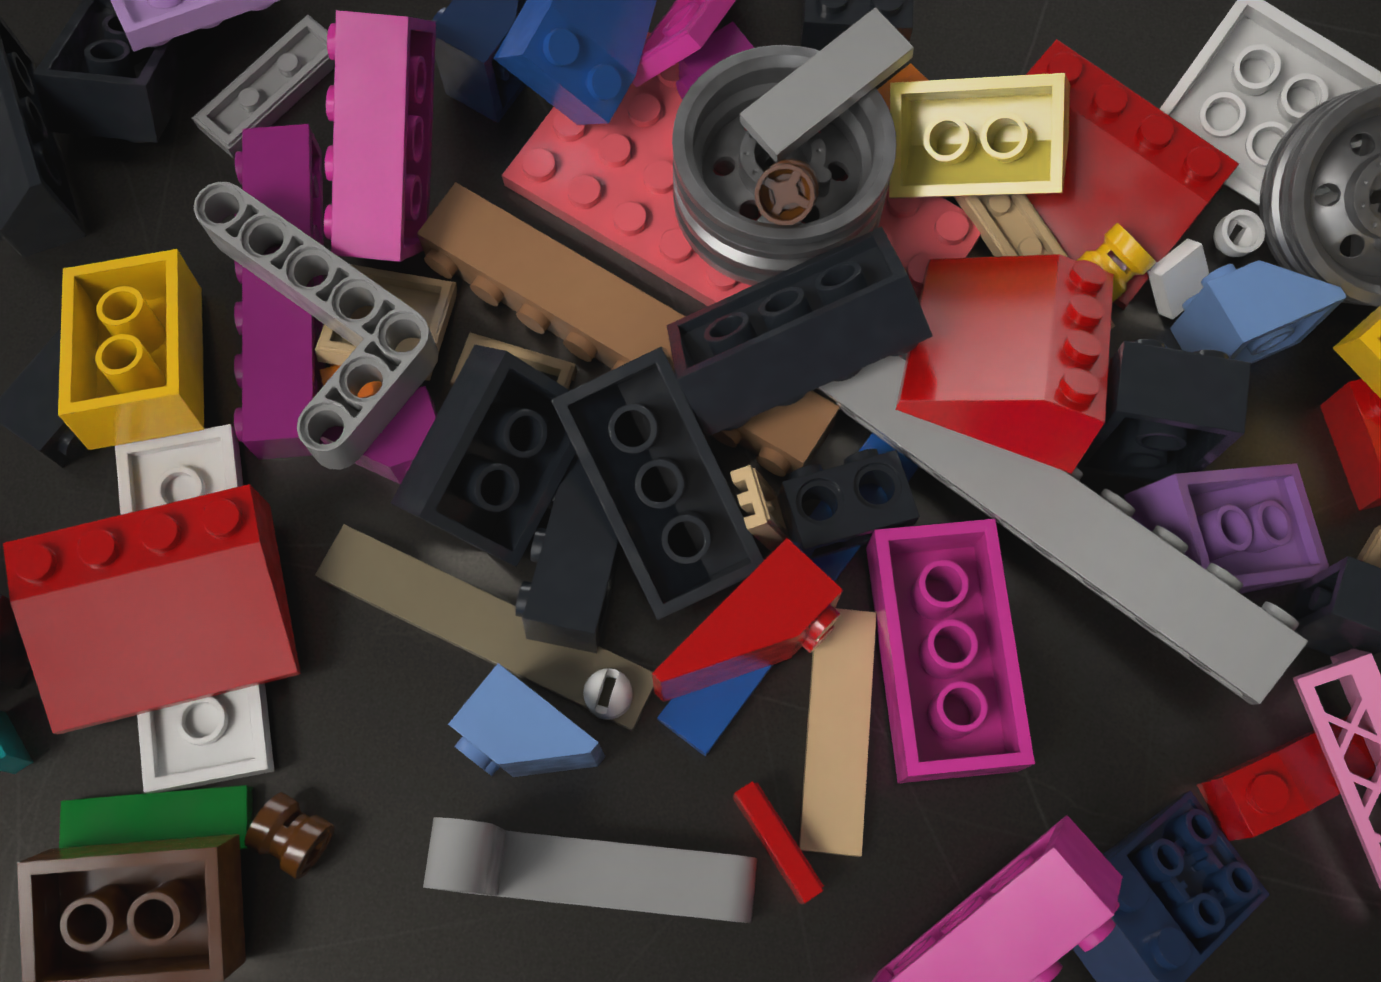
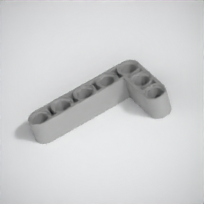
(333, 304)
(587, 872)

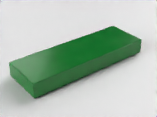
(157, 816)

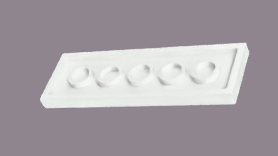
(219, 734)

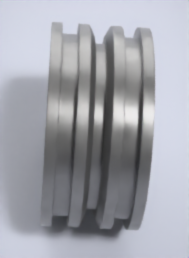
(1319, 153)
(719, 210)

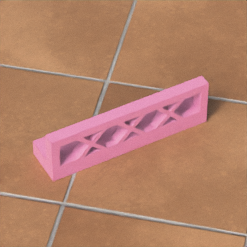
(1363, 690)

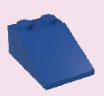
(578, 53)

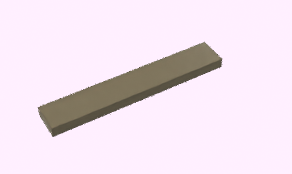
(472, 621)

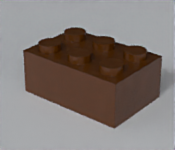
(133, 912)

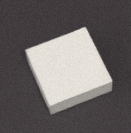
(1178, 277)

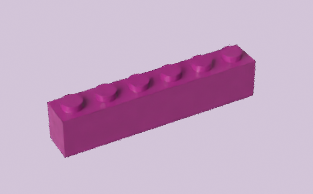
(278, 337)

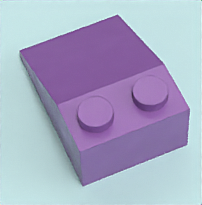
(1240, 519)

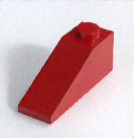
(1279, 785)

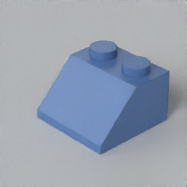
(1254, 311)
(520, 731)

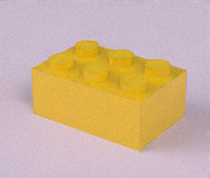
(131, 350)

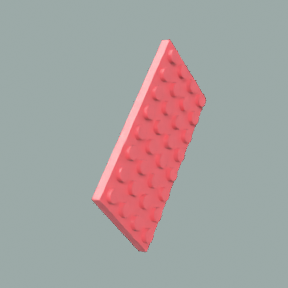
(619, 191)

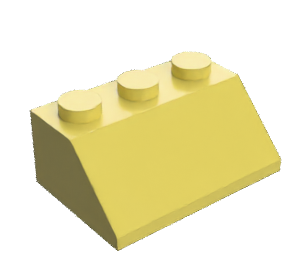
(980, 136)

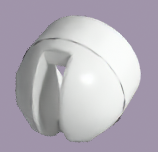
(1248, 238)
(620, 698)

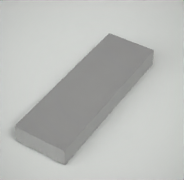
(826, 85)
(268, 86)

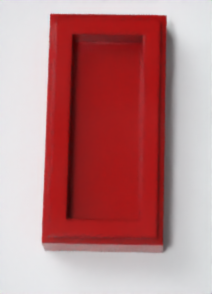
(778, 842)

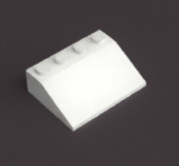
(1257, 82)

